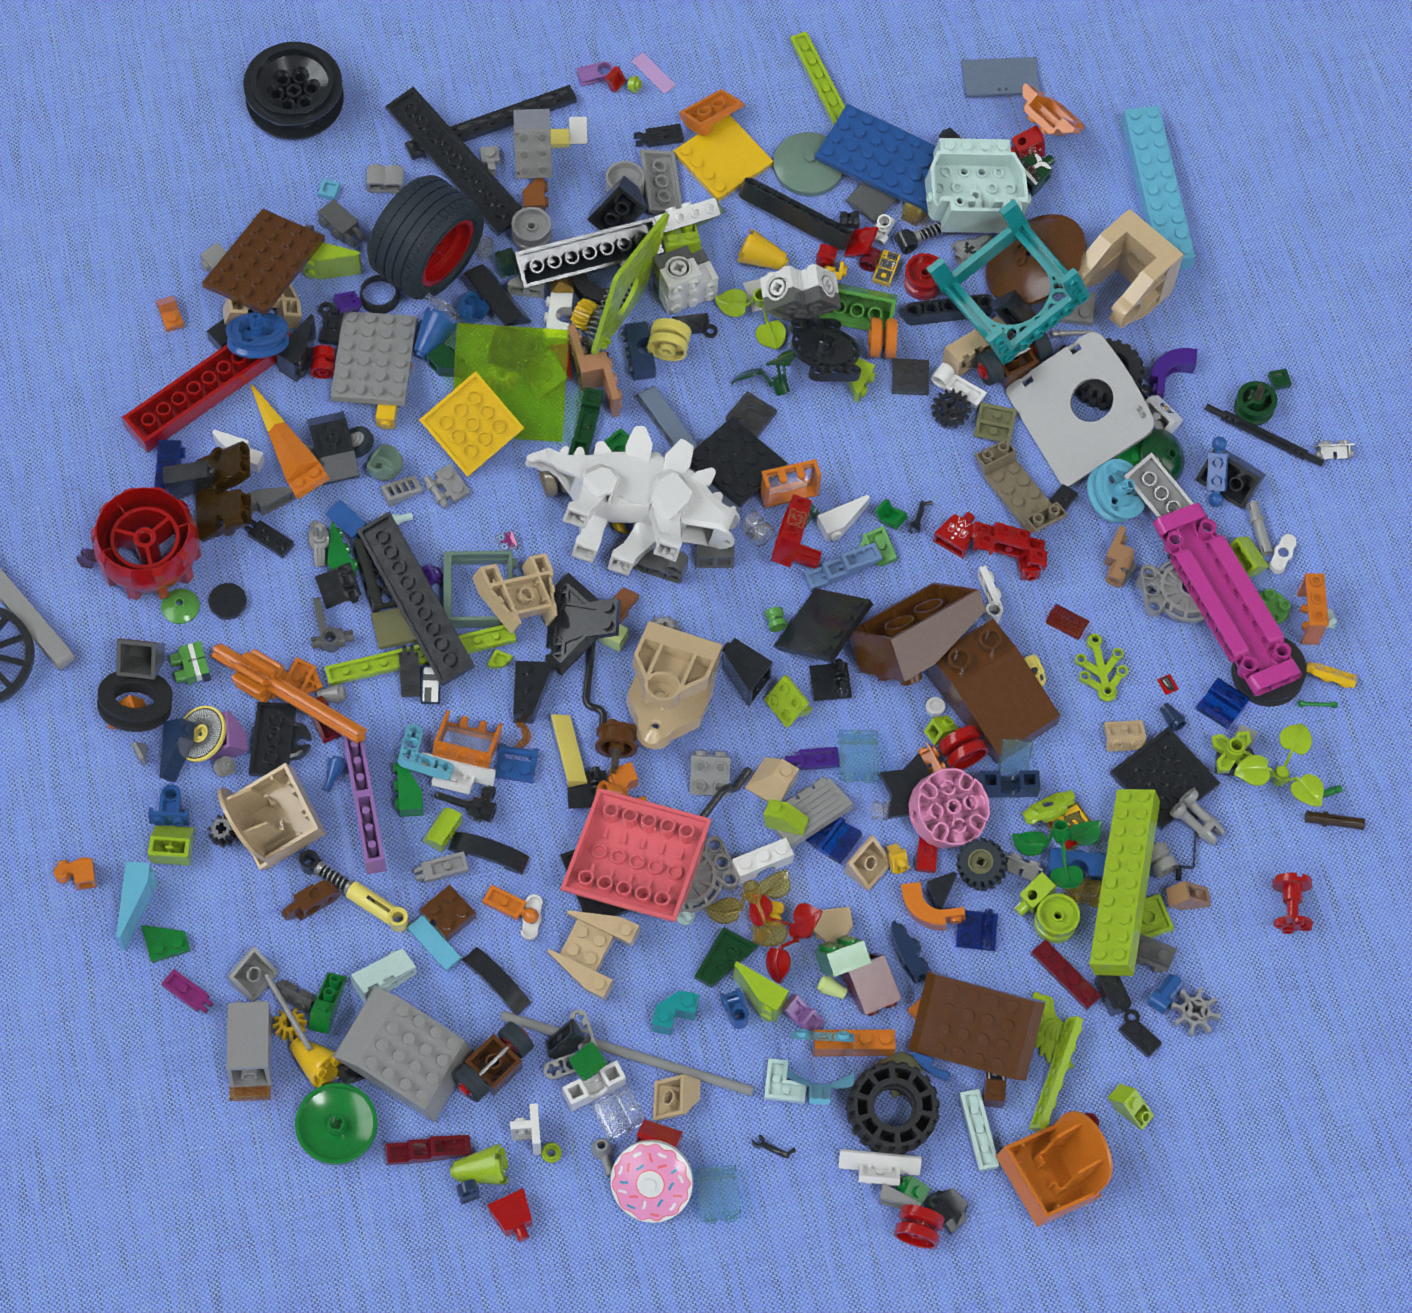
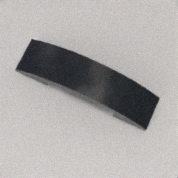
(489, 850)
(497, 980)

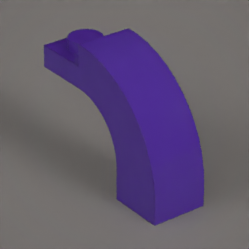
(1173, 361)

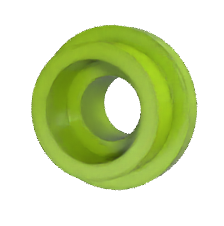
(634, 84)
(548, 1147)

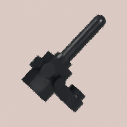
(479, 808)

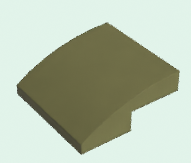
(995, 422)
(391, 629)

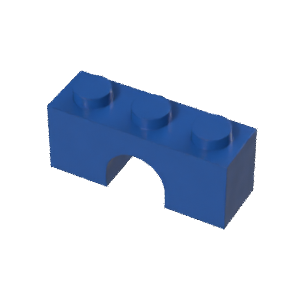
(1091, 863)

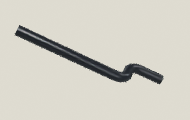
(587, 686)
(724, 789)

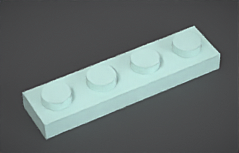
(979, 1130)

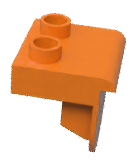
(1059, 1167)

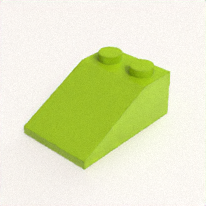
(333, 262)
(761, 992)

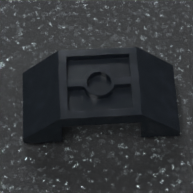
(334, 446)

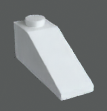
(837, 521)

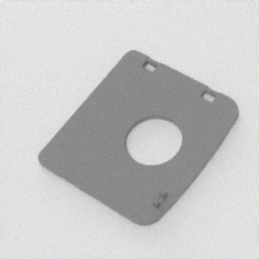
(1046, 409)

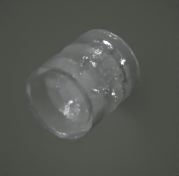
(758, 529)

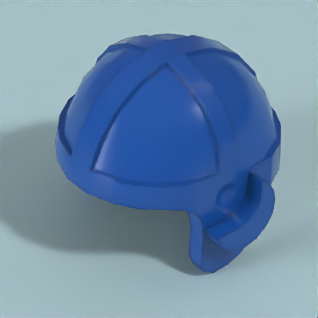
(471, 307)

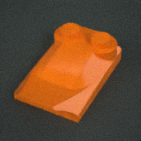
(709, 111)

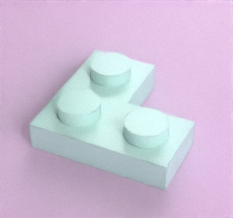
(777, 1085)

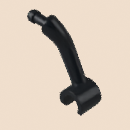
(916, 523)
(776, 1150)

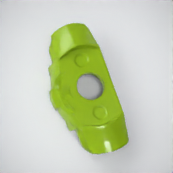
(1038, 812)

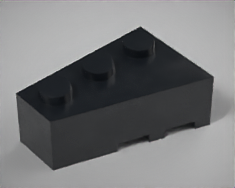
(529, 688)

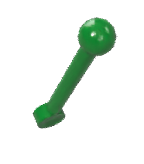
(1302, 703)

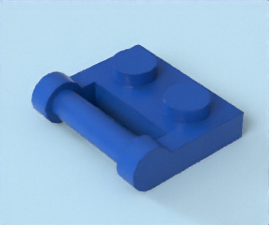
(516, 769)

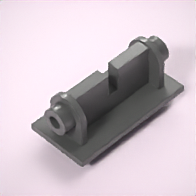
(300, 1000)

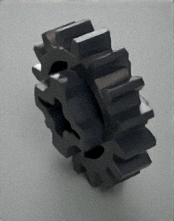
(945, 404)

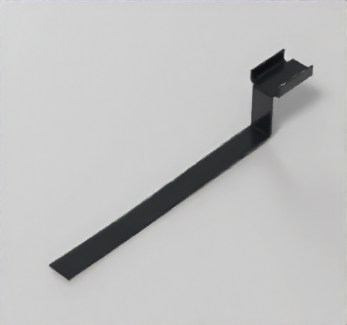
(1179, 870)

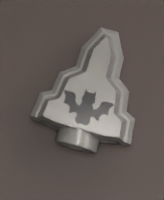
(968, 247)

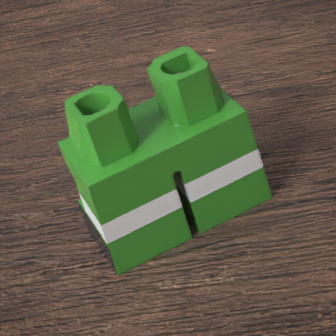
(194, 664)

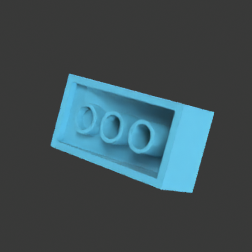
(135, 897)

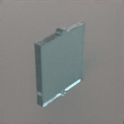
(1015, 756)

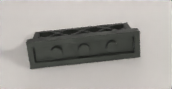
(369, 580)

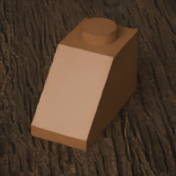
(1188, 896)

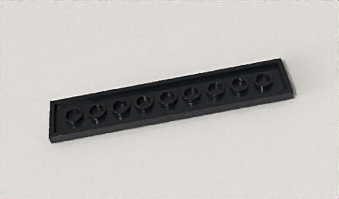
(454, 158)
(416, 599)

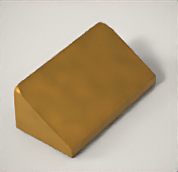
(562, 285)

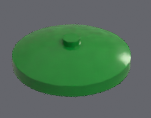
(336, 1124)

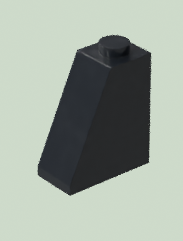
(188, 478)

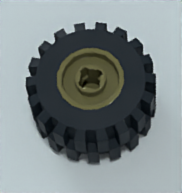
(982, 864)

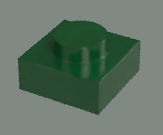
(1279, 379)

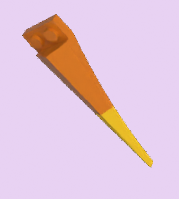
(298, 464)

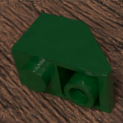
(442, 360)

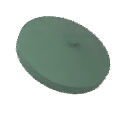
(799, 171)

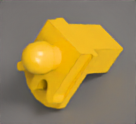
(897, 858)

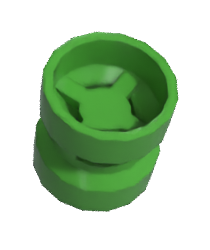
(776, 620)

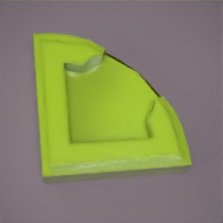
(499, 660)

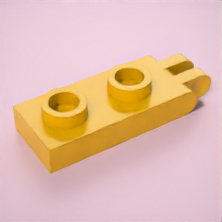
(1330, 674)

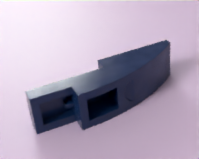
(907, 952)

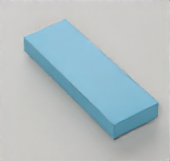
(434, 943)

